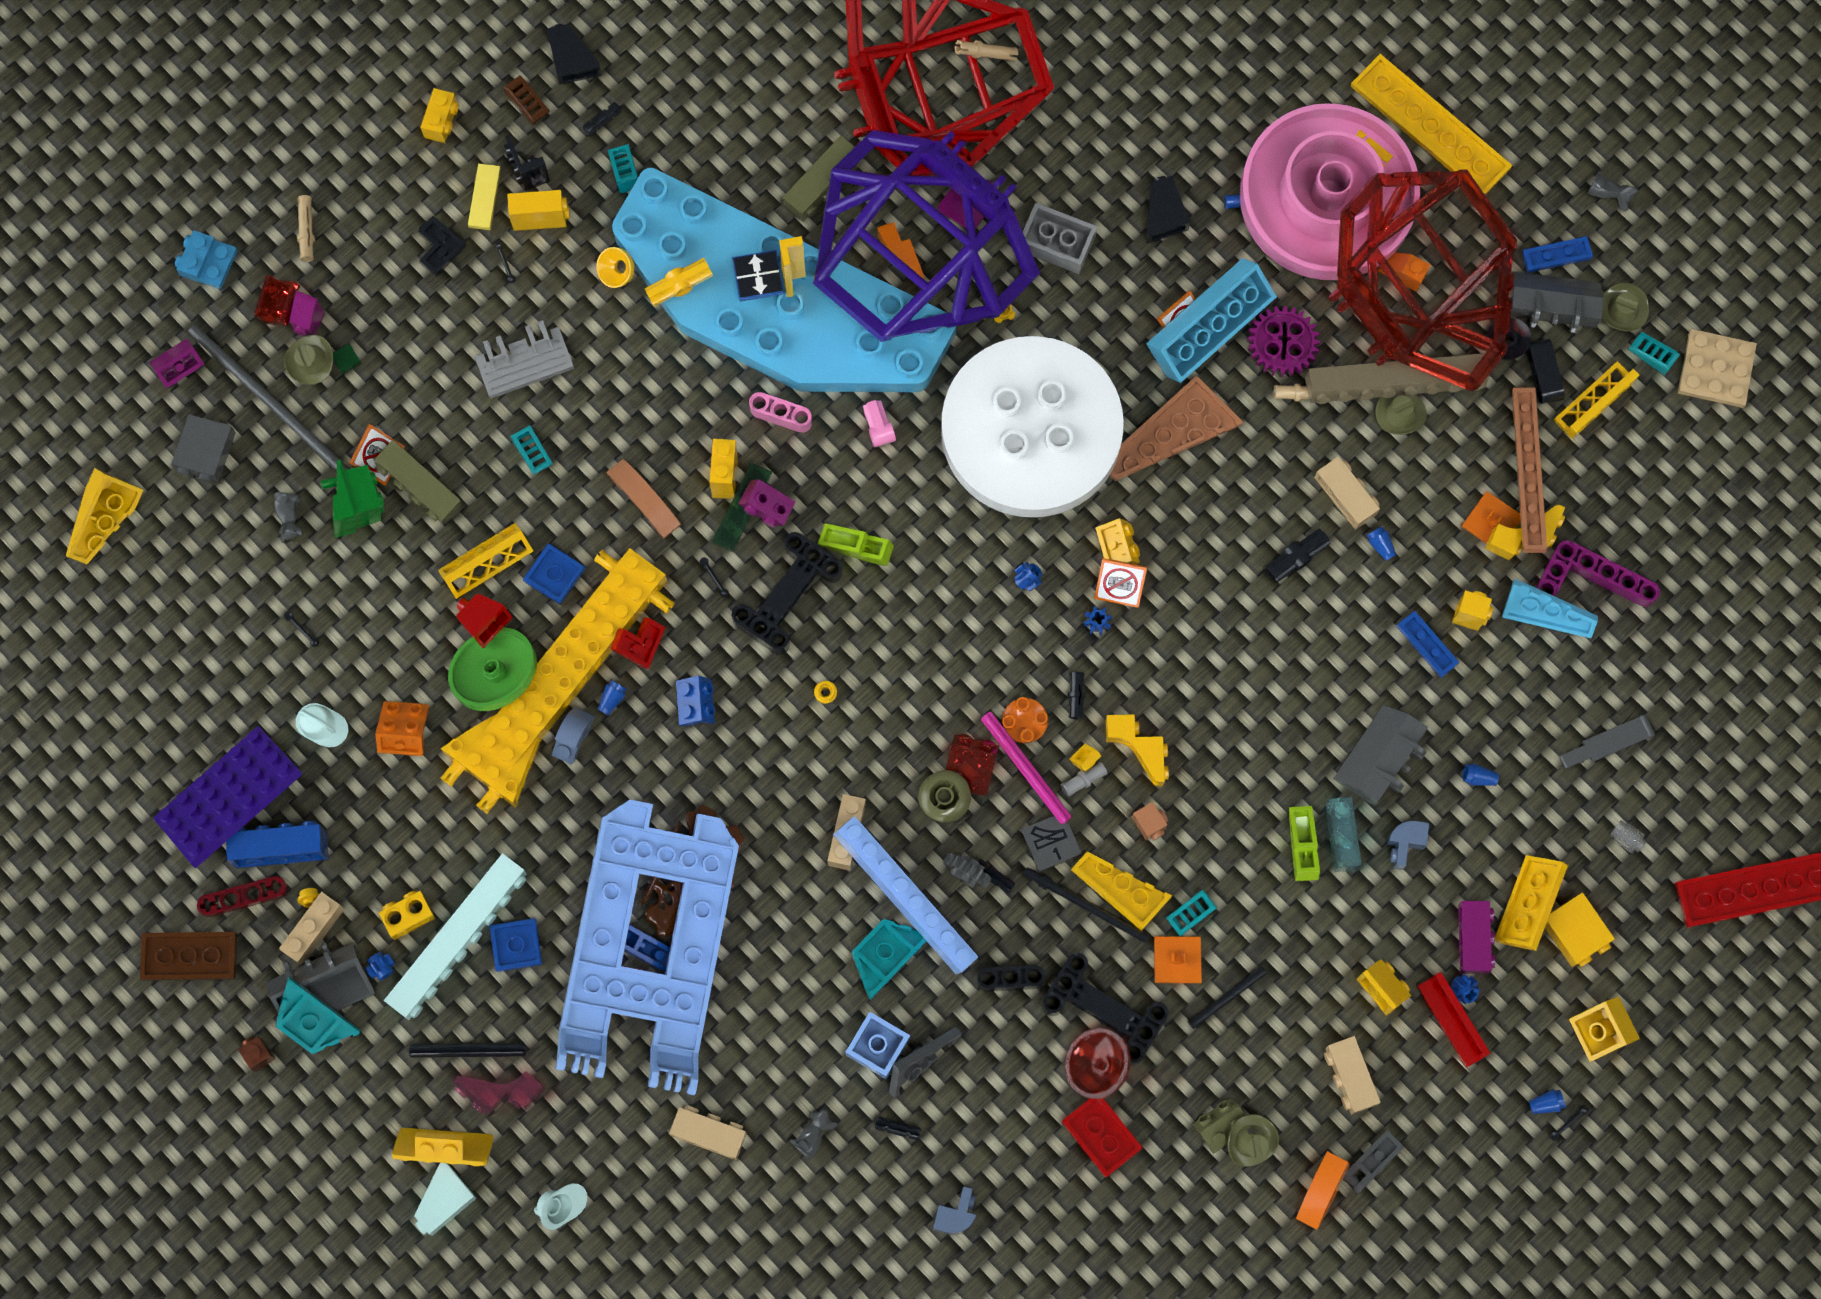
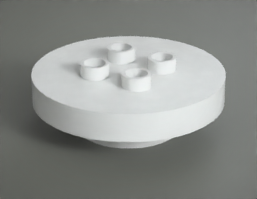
(1032, 426)

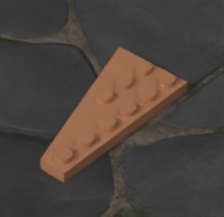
(1180, 424)

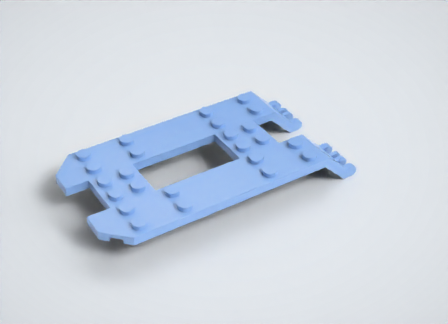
(598, 980)

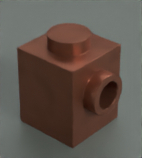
(255, 1053)

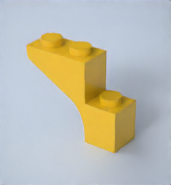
(1508, 541)
(1148, 750)

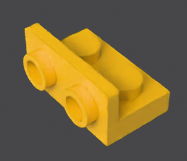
(1118, 542)

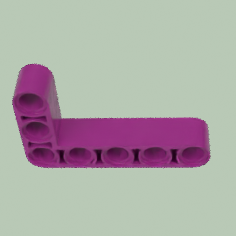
(1594, 574)

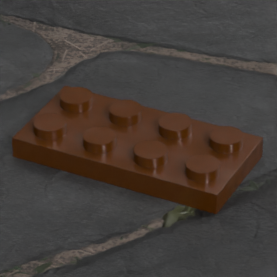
(188, 956)

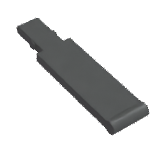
(1609, 742)

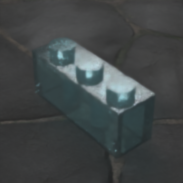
(1343, 834)

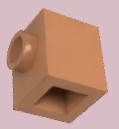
(1150, 821)

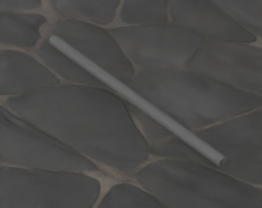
(265, 397)

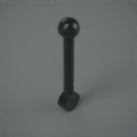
(511, 278)
(704, 562)
(290, 617)
(1554, 1136)

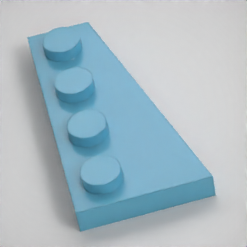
(1545, 610)

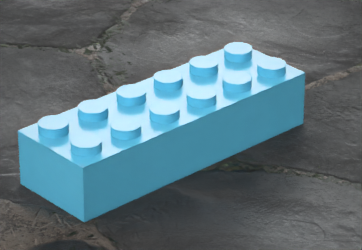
(1211, 320)

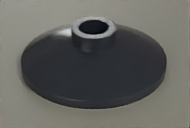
(1519, 334)

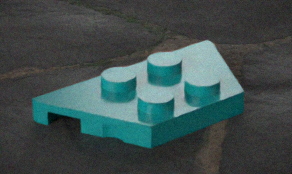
(885, 953)
(310, 1019)

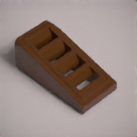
(513, 87)

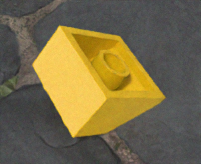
(1384, 986)
(1604, 1028)

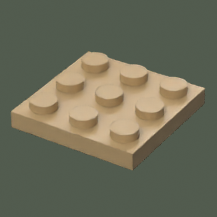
(1717, 368)

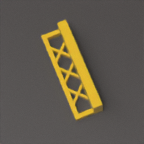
(792, 261)
(1602, 402)
(482, 553)

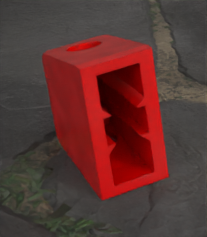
(482, 618)

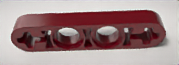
(242, 898)

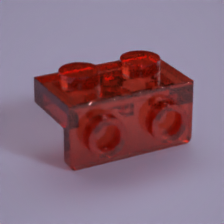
(276, 301)

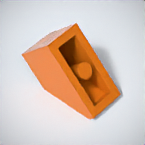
(1409, 269)

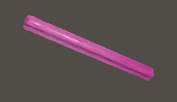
(1026, 768)

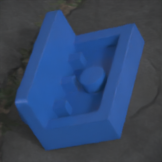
(695, 701)

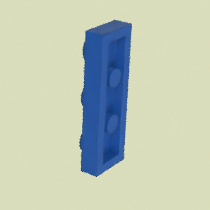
(1557, 254)
(1427, 644)

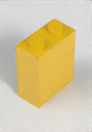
(538, 210)
(723, 468)
(1578, 931)

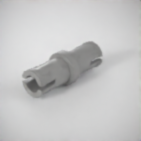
(1083, 779)

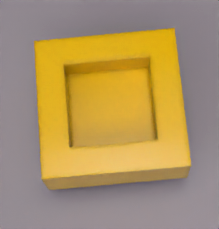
(1085, 757)

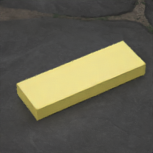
(484, 196)

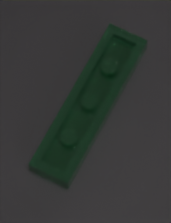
(735, 517)

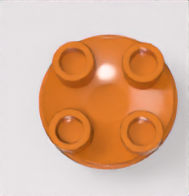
(1025, 720)

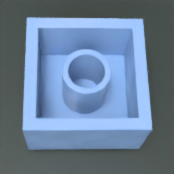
(877, 1045)

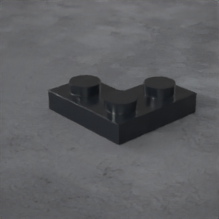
(445, 246)

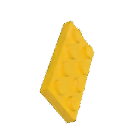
(1531, 902)

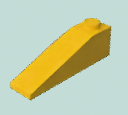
(102, 509)

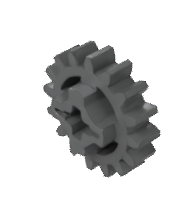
(967, 870)

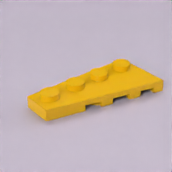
(1128, 895)

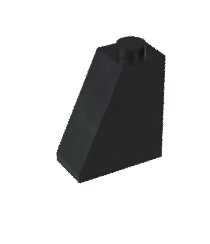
(571, 56)
(1165, 210)

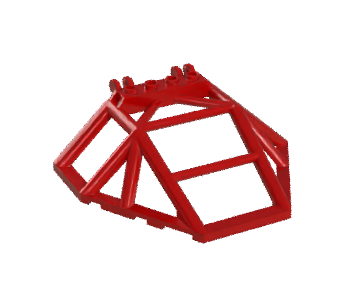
(872, 90)

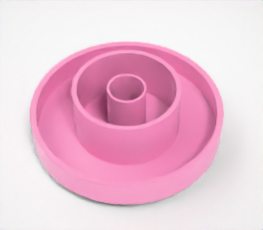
(1306, 174)

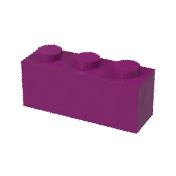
(1475, 937)

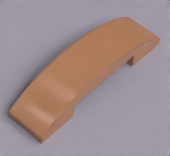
(644, 498)

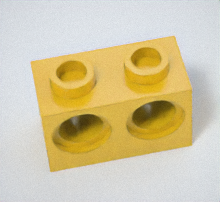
(409, 920)

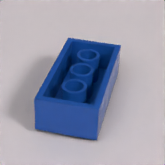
(278, 845)

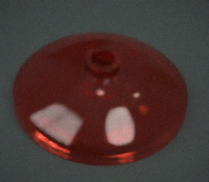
(1086, 1061)

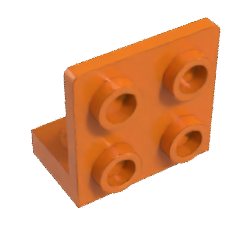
(401, 728)

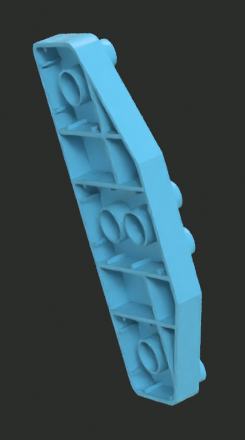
(792, 339)

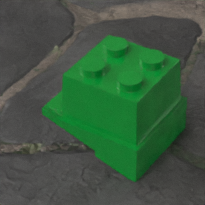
(356, 499)

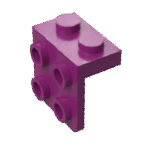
(952, 208)

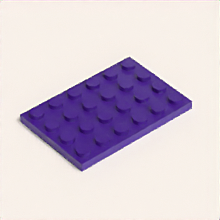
(227, 796)

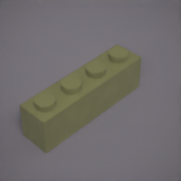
(814, 184)
(417, 482)

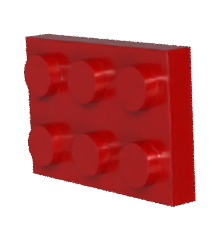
(1101, 1135)

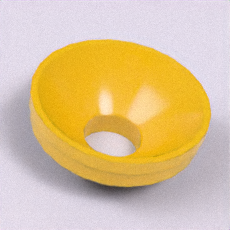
(608, 270)

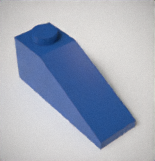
(646, 949)

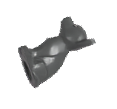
(1608, 188)
(285, 508)
(811, 1136)

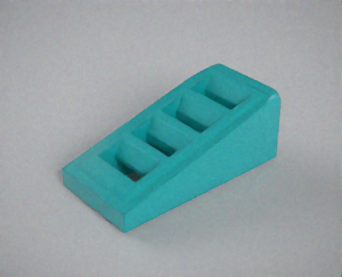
(625, 181)
(1657, 363)
(523, 433)
(1204, 913)

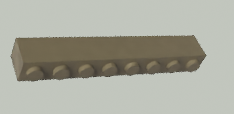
(1385, 381)

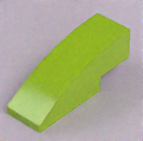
(856, 544)
(1304, 843)

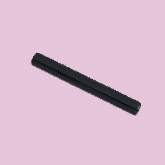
(467, 1050)

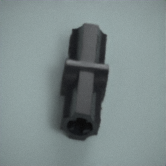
(1297, 555)

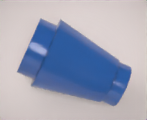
(1382, 543)
(611, 697)
(1479, 776)
(1548, 1102)

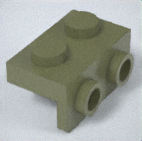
(1218, 1123)

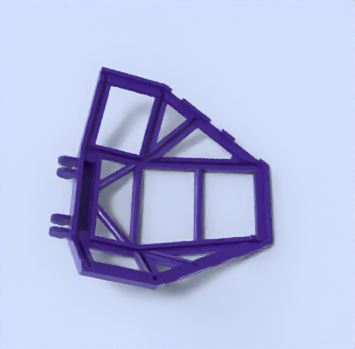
(974, 192)

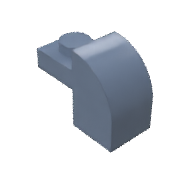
(571, 734)
(1407, 835)
(956, 1221)

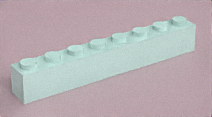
(455, 937)

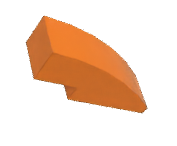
(903, 250)
(1322, 1190)

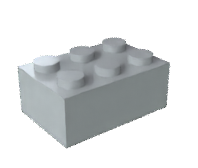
(1059, 238)

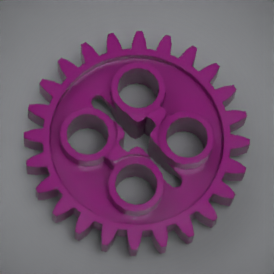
(1304, 343)

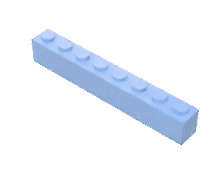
(905, 895)

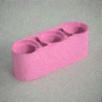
(788, 420)

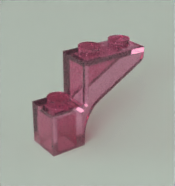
(489, 1095)

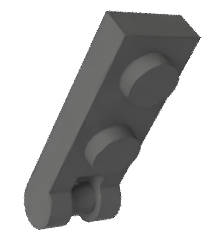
(1373, 1160)

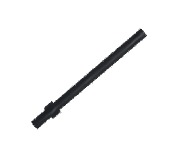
(1046, 882)

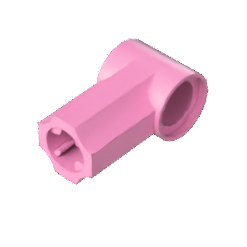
(880, 429)

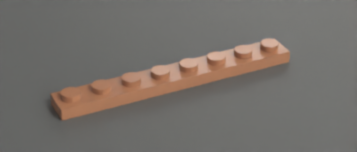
(1529, 470)

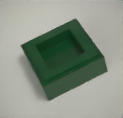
(346, 359)

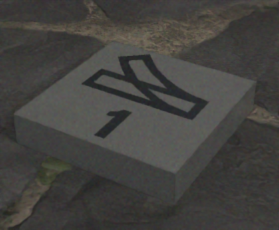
(1050, 843)

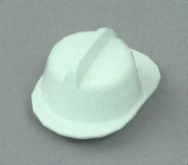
(321, 725)
(561, 1205)

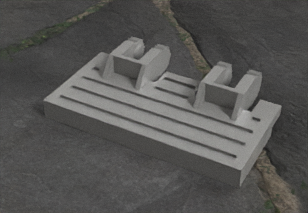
(525, 363)

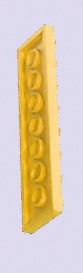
(1429, 123)

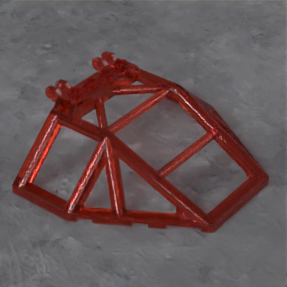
(1364, 295)

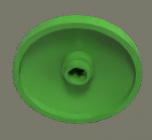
(492, 675)

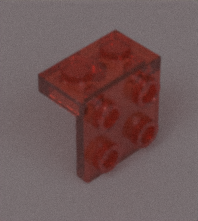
(973, 761)

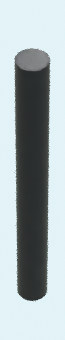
(1227, 997)

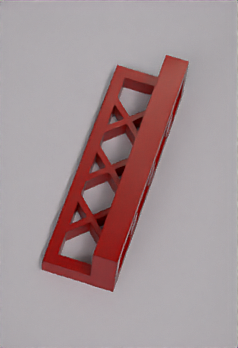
(1453, 1020)

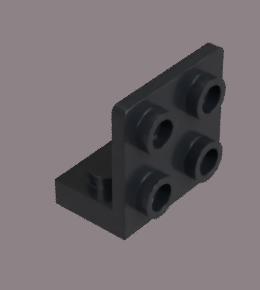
(531, 173)

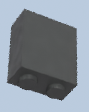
(203, 449)

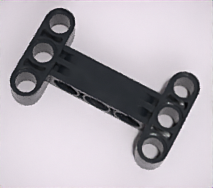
(787, 593)
(1104, 1007)

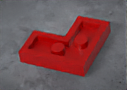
(642, 647)

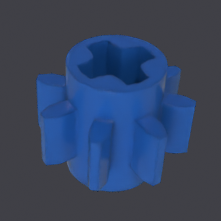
(1028, 576)
(1094, 627)
(380, 966)
(1465, 988)

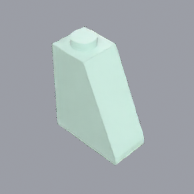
(443, 1200)

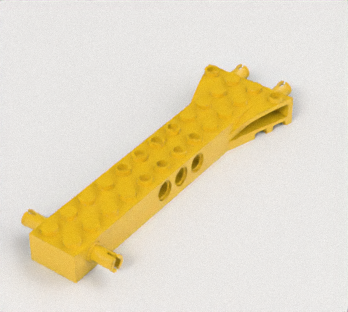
(506, 744)

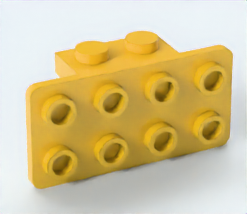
(443, 1146)

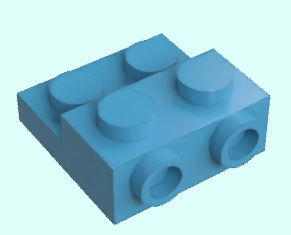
(205, 259)

